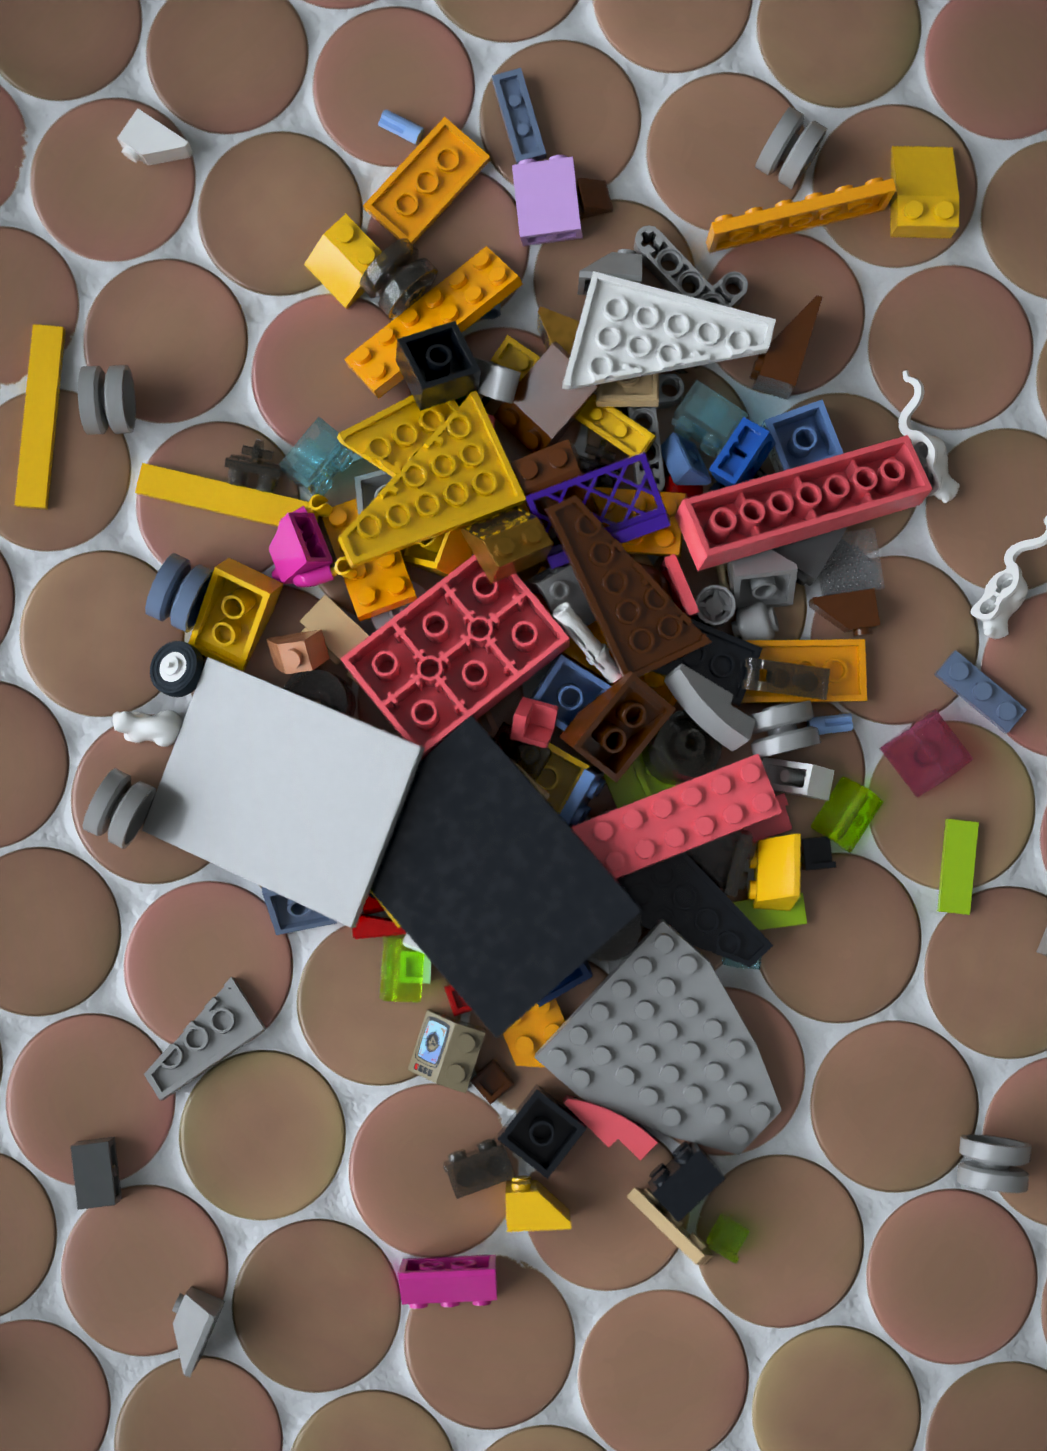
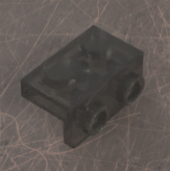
(478, 1168)

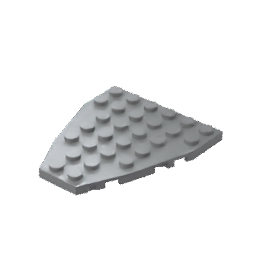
(666, 1048)

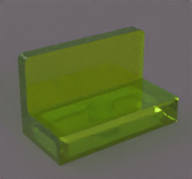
(847, 813)
(400, 972)

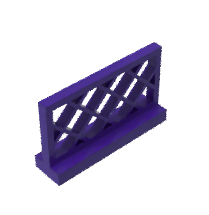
(623, 530)

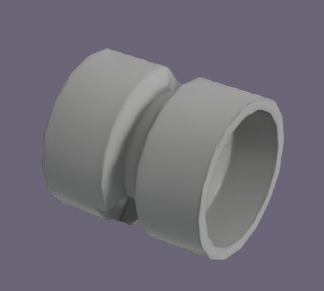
(715, 606)

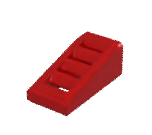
(374, 926)

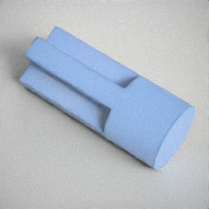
(401, 127)
(832, 723)

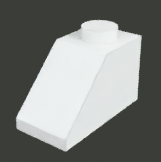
(151, 141)
(799, 778)

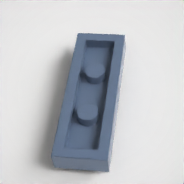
(518, 115)
(980, 692)

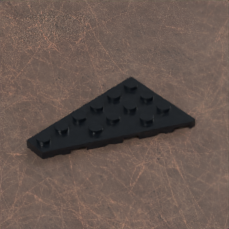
(695, 909)

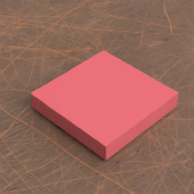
(679, 587)

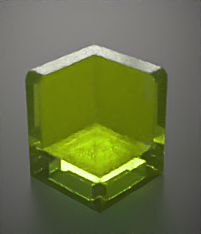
(727, 1238)

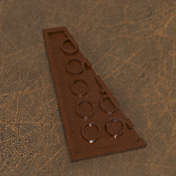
(628, 604)

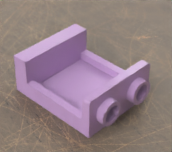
(547, 200)

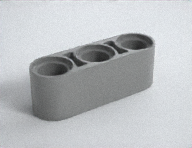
(497, 381)

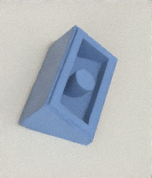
(684, 461)

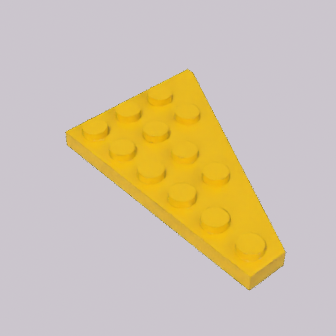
(396, 433)
(444, 486)

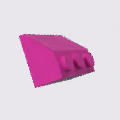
(448, 1280)

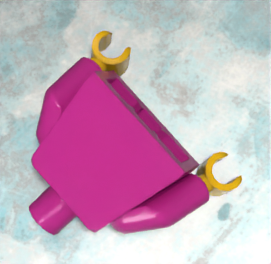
(301, 551)

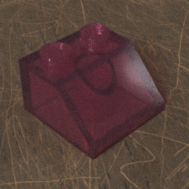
(926, 753)

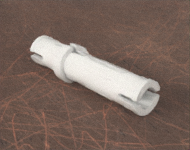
(596, 652)

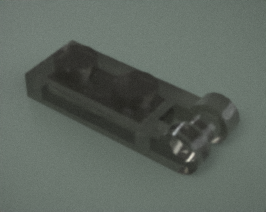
(787, 679)

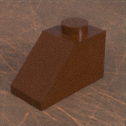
(849, 611)

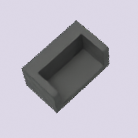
(96, 1173)

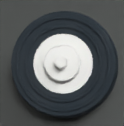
(176, 668)

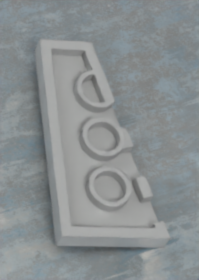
(213, 1035)

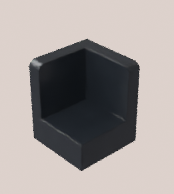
(816, 854)

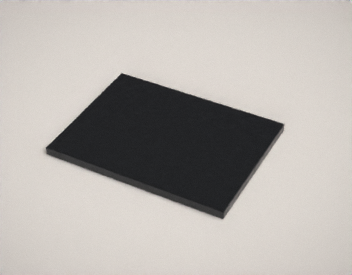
(495, 880)

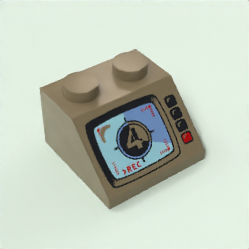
(446, 1051)

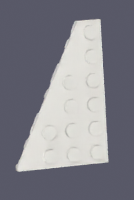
(648, 331)

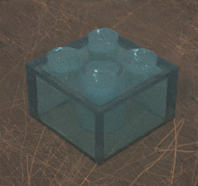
(707, 418)
(316, 459)

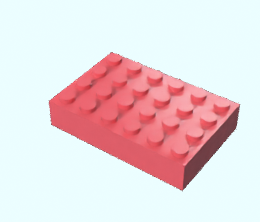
(455, 653)

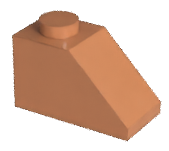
(298, 651)

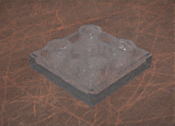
(853, 564)

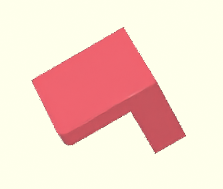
(534, 722)

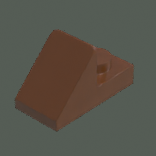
(593, 197)

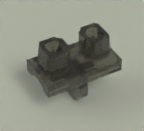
(590, 464)
(241, 466)

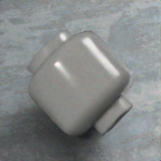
(755, 622)

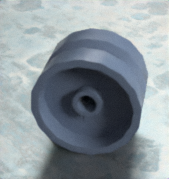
(178, 592)

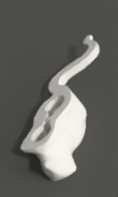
(929, 448)
(1005, 591)
(141, 727)

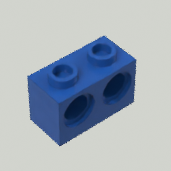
(742, 454)

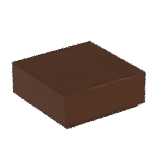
(492, 1081)

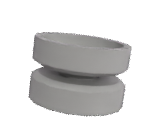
(793, 149)
(106, 399)
(782, 729)
(119, 808)
(994, 1163)

